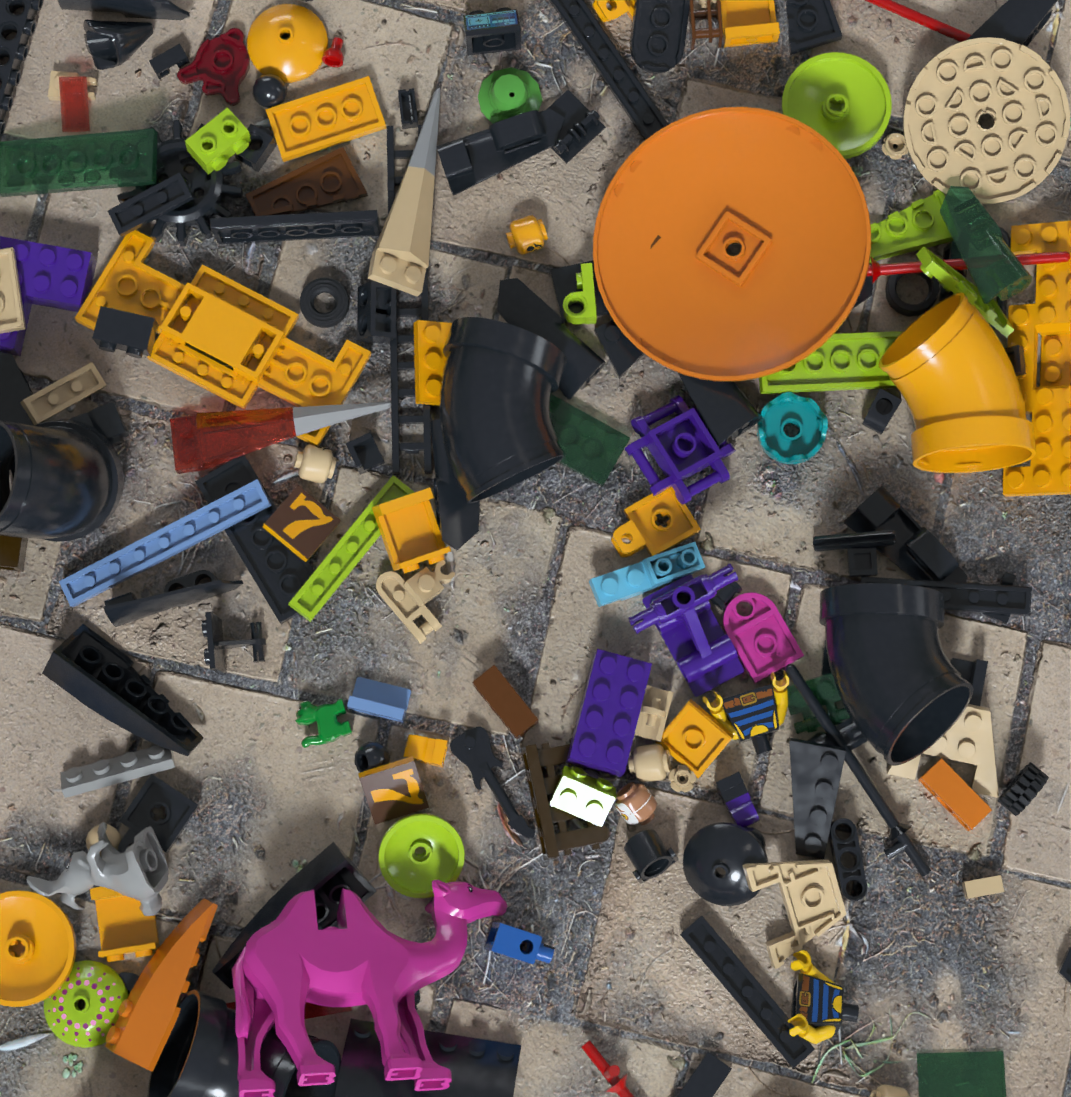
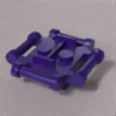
(680, 450)

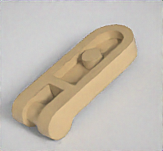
(405, 607)

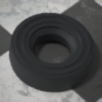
(319, 286)

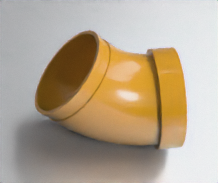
(959, 392)

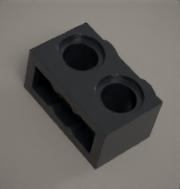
(376, 313)

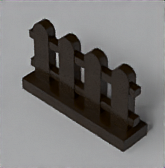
(547, 815)

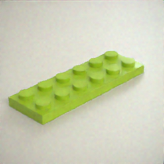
(841, 363)

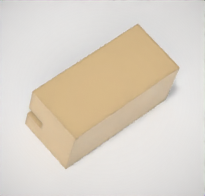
(983, 887)

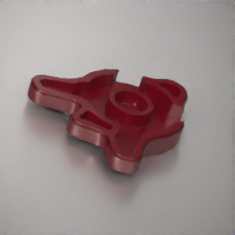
(220, 65)

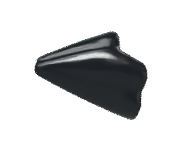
(114, 41)

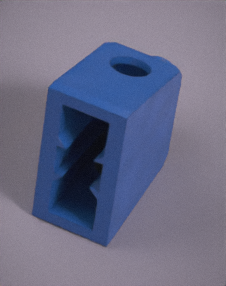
(507, 940)

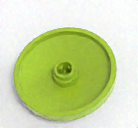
(840, 100)

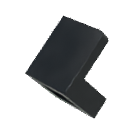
(365, 453)

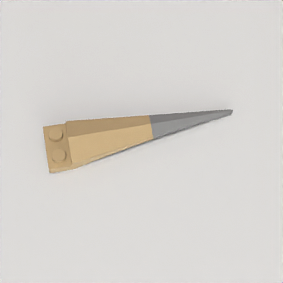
(405, 239)

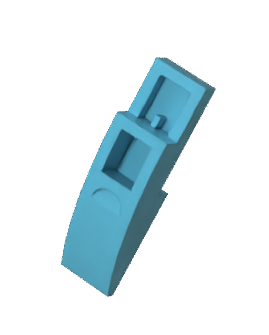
(647, 575)

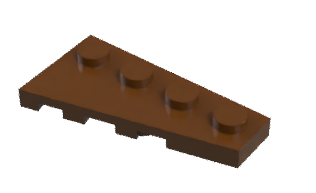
(312, 186)

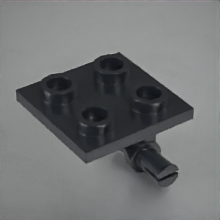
(215, 654)

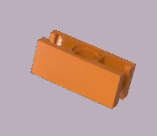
(954, 794)

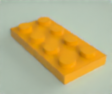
(326, 118)

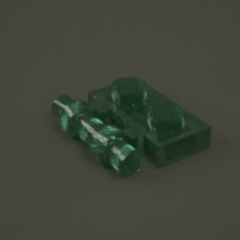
(826, 693)

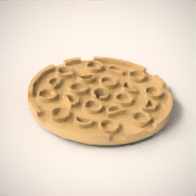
(995, 80)

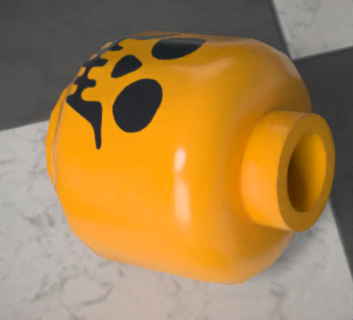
(526, 234)

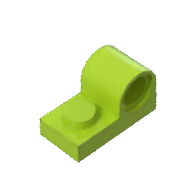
(585, 298)

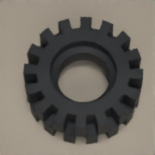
(1023, 789)

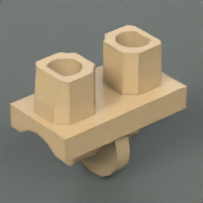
(653, 713)

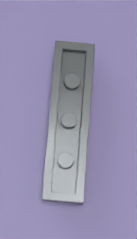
(116, 770)

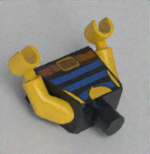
(753, 713)
(817, 1003)

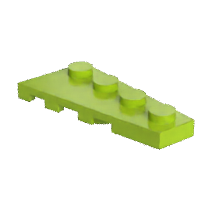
(955, 282)

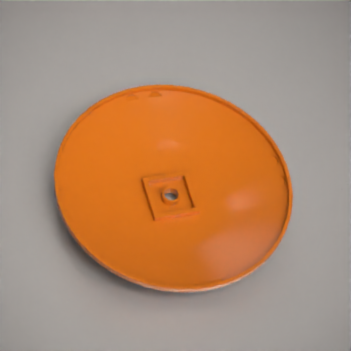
(720, 183)

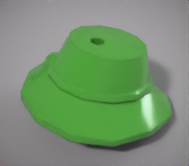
(495, 97)

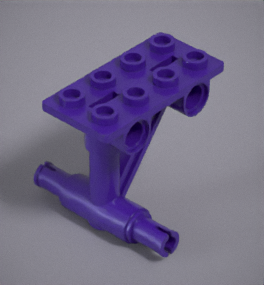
(691, 630)

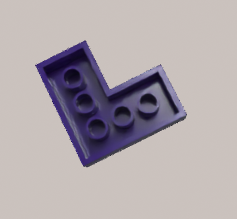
(47, 278)

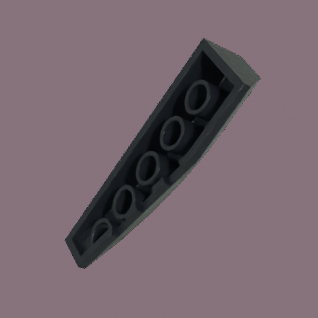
(111, 687)
(327, 877)

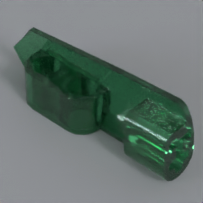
(982, 246)

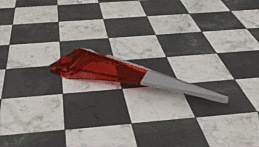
(221, 436)

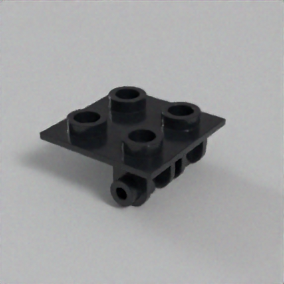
(578, 127)

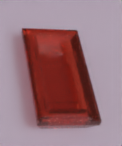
(74, 104)

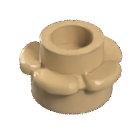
(888, 149)
(676, 784)

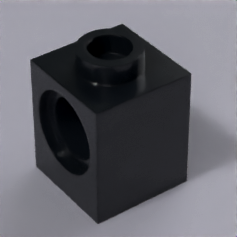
(256, 158)

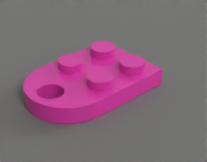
(760, 638)

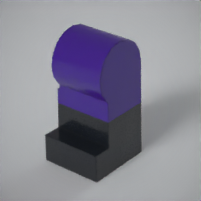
(737, 800)

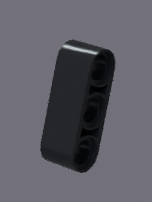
(851, 846)

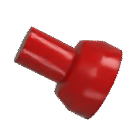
(334, 56)

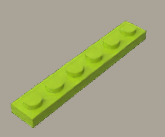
(345, 554)

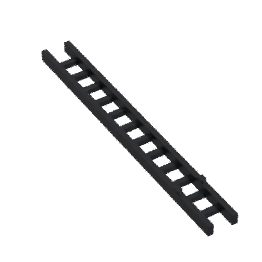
(423, 312)

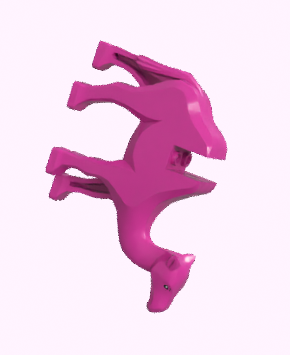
(346, 968)

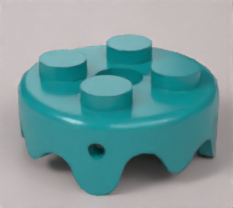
(796, 410)

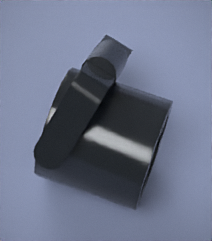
(649, 855)

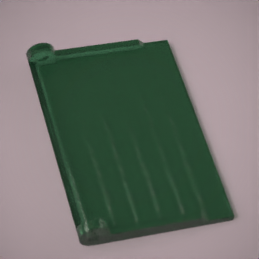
(961, 1074)

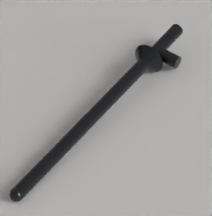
(897, 829)

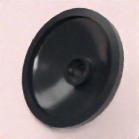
(724, 847)

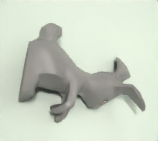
(134, 873)

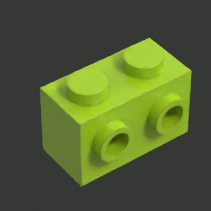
(218, 141)

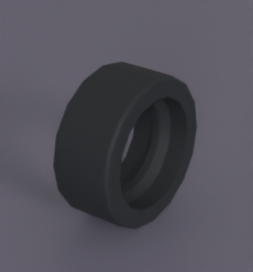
(911, 309)

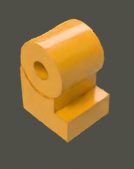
(426, 750)

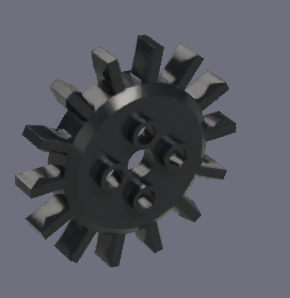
(174, 158)

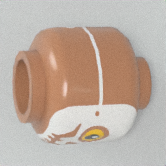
(635, 804)

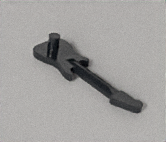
(475, 752)

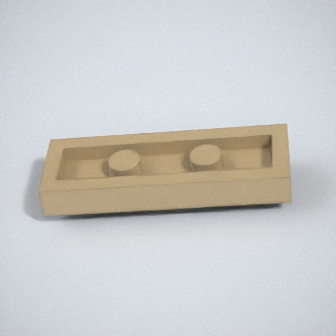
(63, 393)

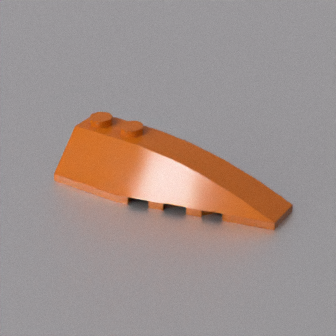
(151, 1006)

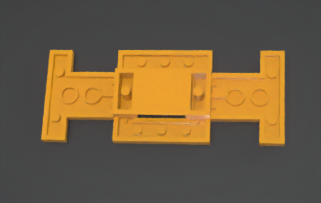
(227, 324)
(1051, 402)

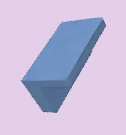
(379, 699)

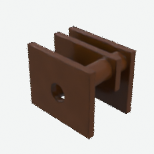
(707, 15)

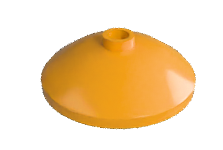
(289, 58)

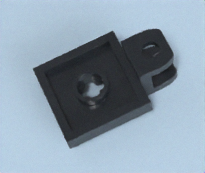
(140, 815)

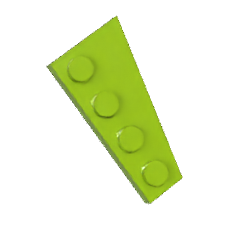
(910, 229)

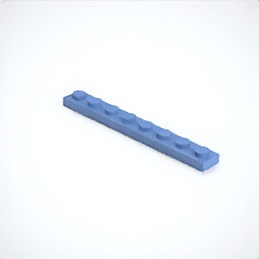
(165, 543)

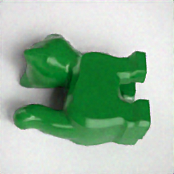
(327, 724)

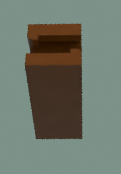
(505, 702)

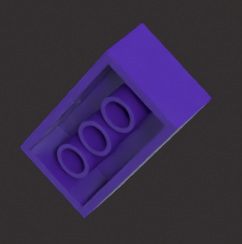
(609, 713)

